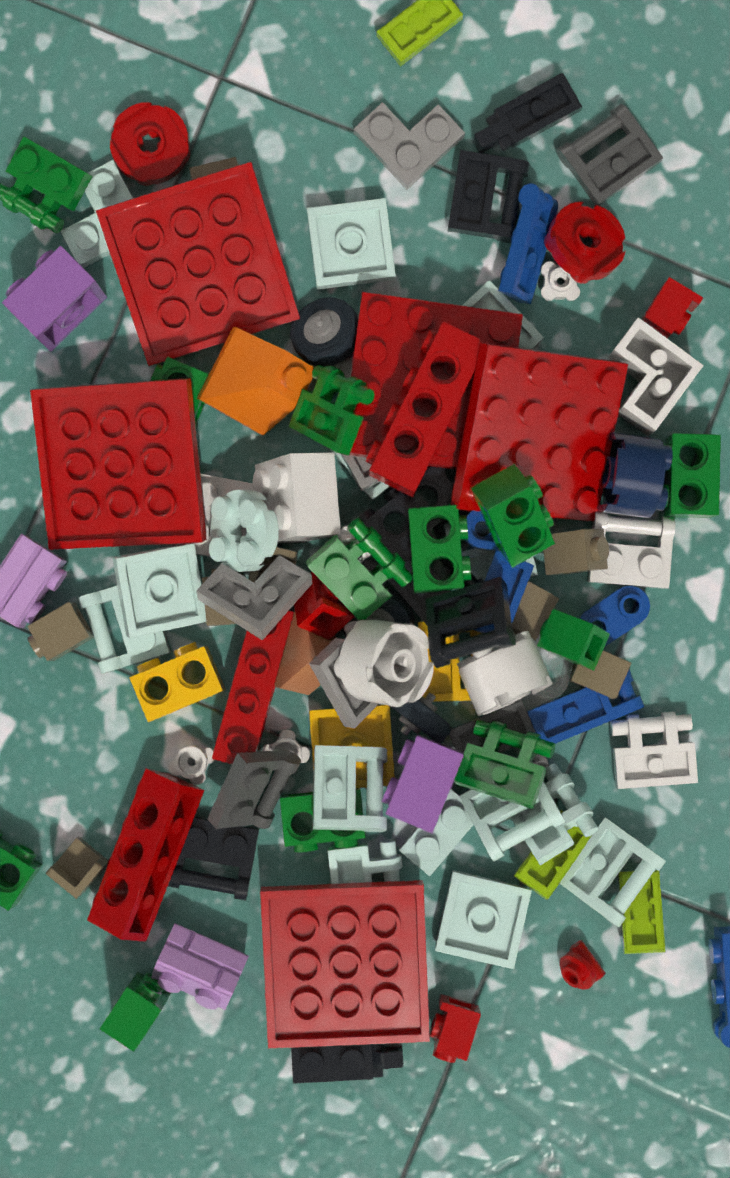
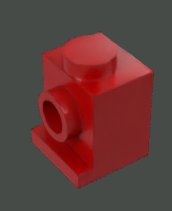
(668, 309)
(321, 602)
(454, 1028)

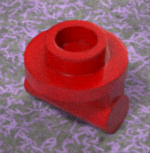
(580, 967)

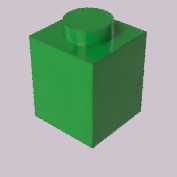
(572, 639)

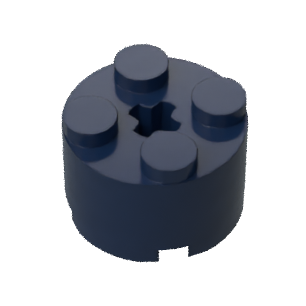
(635, 476)

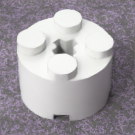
(385, 662)
(504, 675)

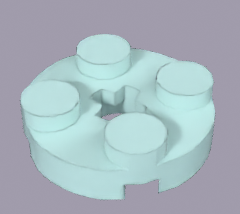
(232, 513)

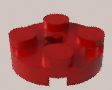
(155, 121)
(572, 255)

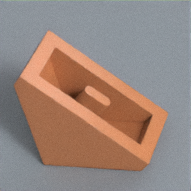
(299, 651)

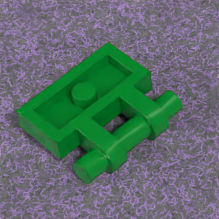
(48, 174)
(330, 422)
(350, 578)
(500, 774)

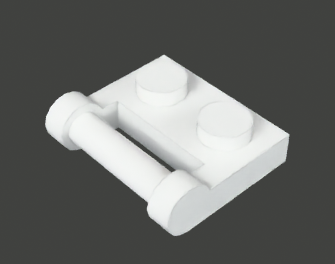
(636, 564)

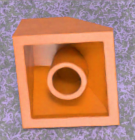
(255, 381)

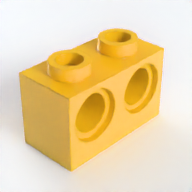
(180, 691)

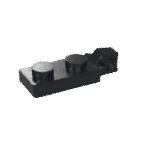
(528, 115)
(343, 1062)

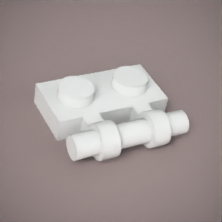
(654, 764)

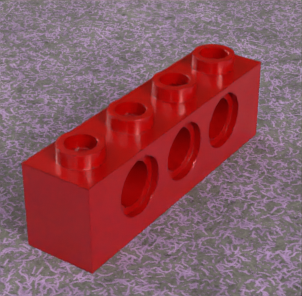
(406, 471)
(252, 692)
(145, 855)

